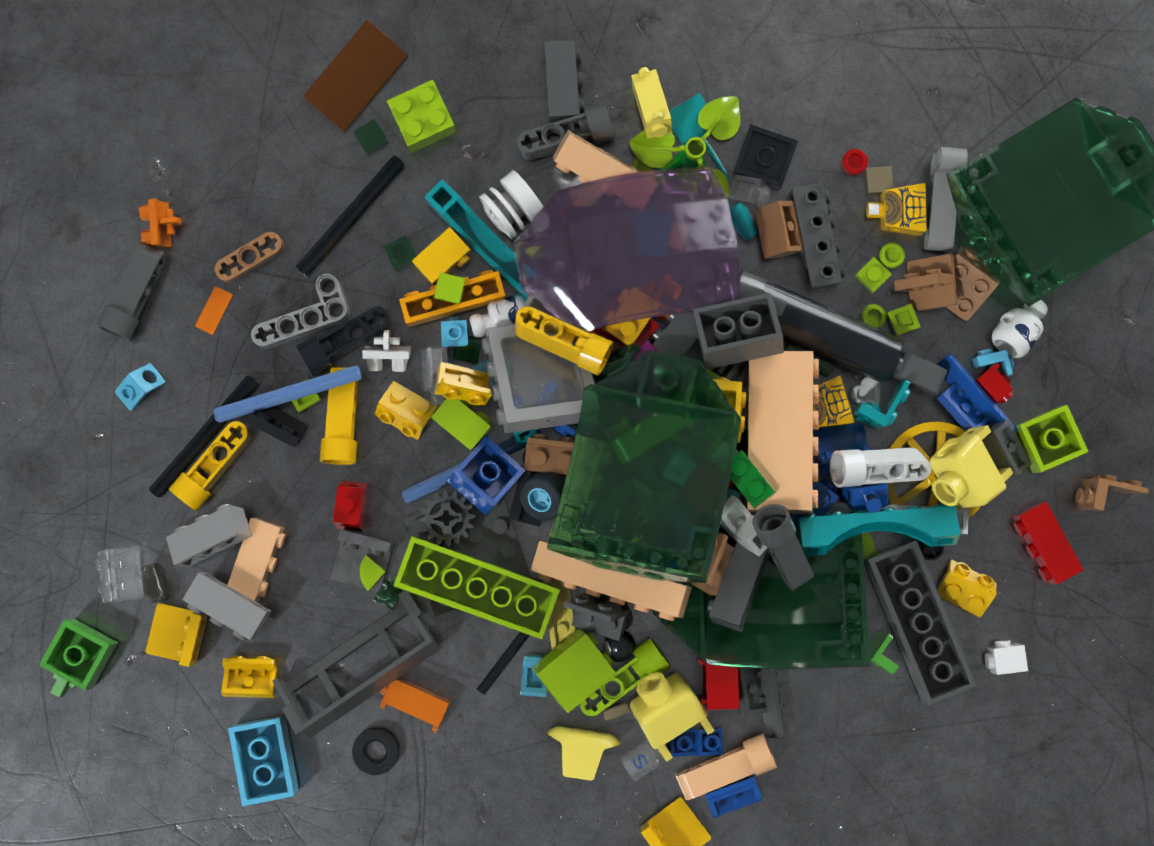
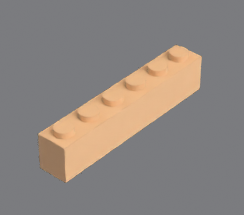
(646, 594)

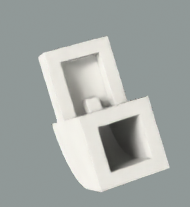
(738, 524)

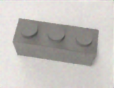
(208, 536)
(226, 606)

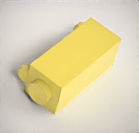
(651, 103)

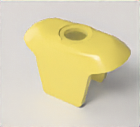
(581, 750)

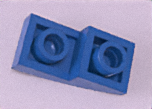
(697, 742)

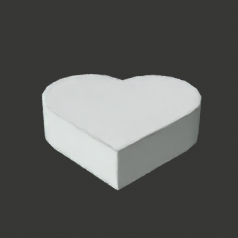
(867, 391)

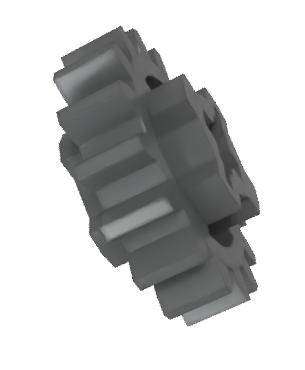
(446, 505)

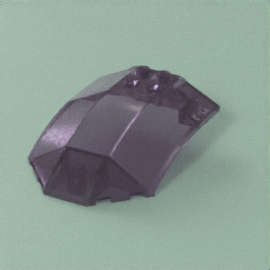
(631, 248)

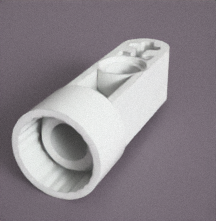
(878, 466)

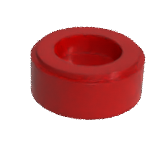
(854, 162)

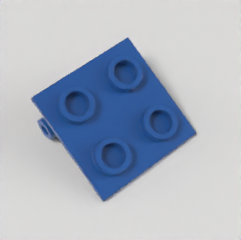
(839, 438)

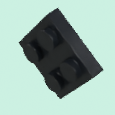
(765, 156)

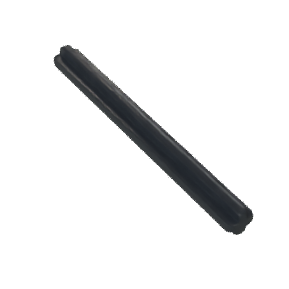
(350, 215)
(199, 441)

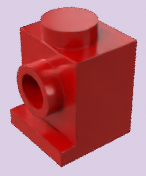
(995, 384)

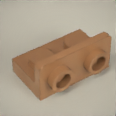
(548, 455)

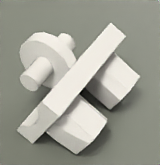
(385, 349)

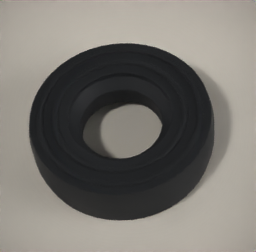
(375, 767)

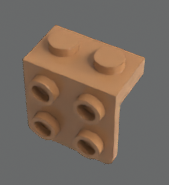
(972, 283)
(1094, 491)

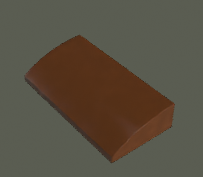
(355, 76)

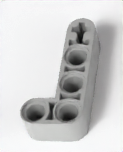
(940, 206)
(299, 317)

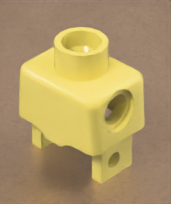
(967, 471)
(667, 709)

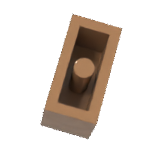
(779, 229)

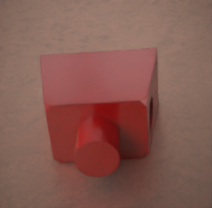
(350, 505)

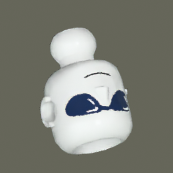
(500, 313)
(1020, 329)

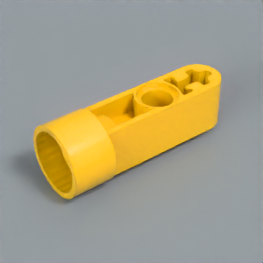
(590, 349)
(339, 442)
(193, 486)

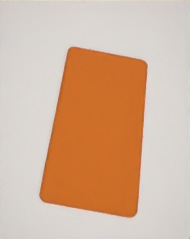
(213, 310)

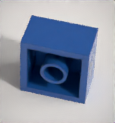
(485, 475)

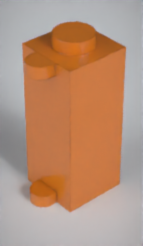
(415, 702)

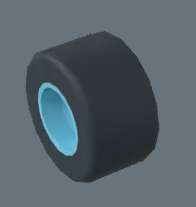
(542, 495)

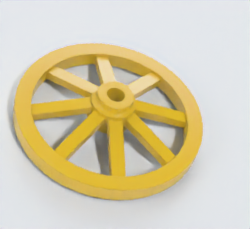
(907, 437)

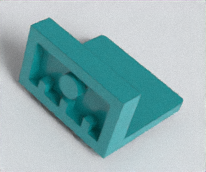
(879, 418)

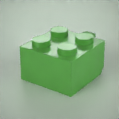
(77, 656)

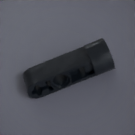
(318, 351)

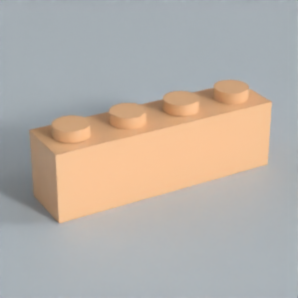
(588, 160)
(257, 559)

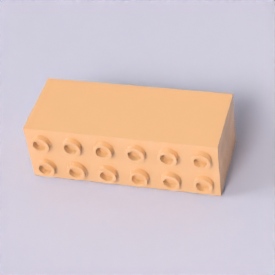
(783, 427)

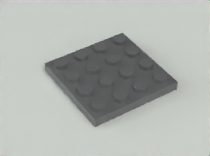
(490, 540)

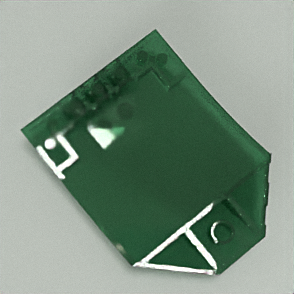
(1057, 197)
(649, 471)
(787, 629)

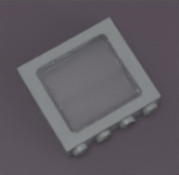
(532, 383)

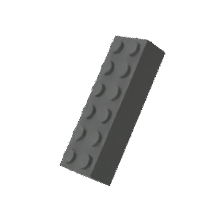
(919, 622)

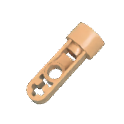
(727, 768)

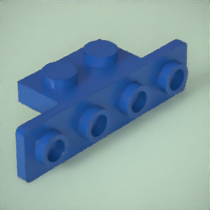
(966, 398)

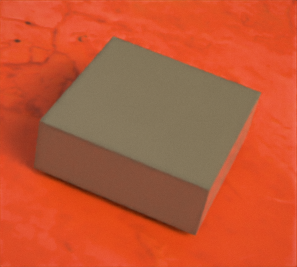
(878, 179)
(616, 710)

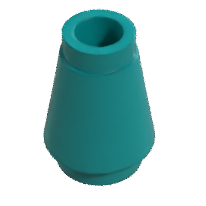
(742, 221)

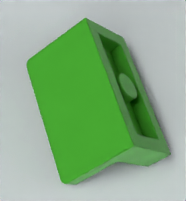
(876, 649)

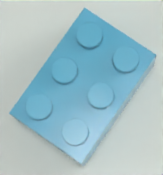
(263, 760)

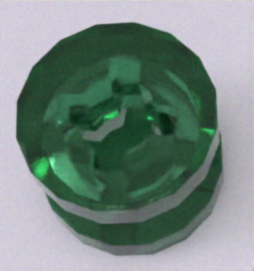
(388, 595)

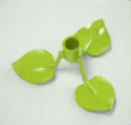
(721, 120)

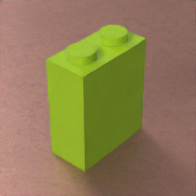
(574, 669)

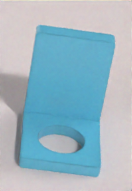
(134, 386)

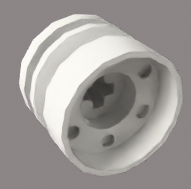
(512, 204)

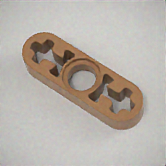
(236, 272)

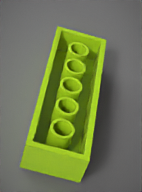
(476, 587)

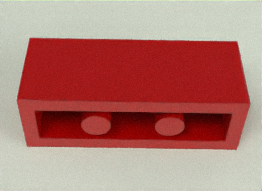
(1047, 543)

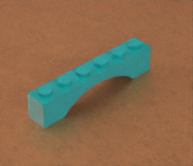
(475, 232)
(930, 525)

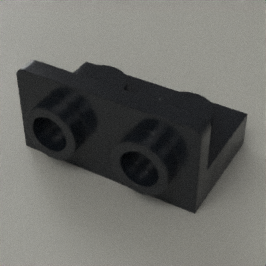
(277, 425)

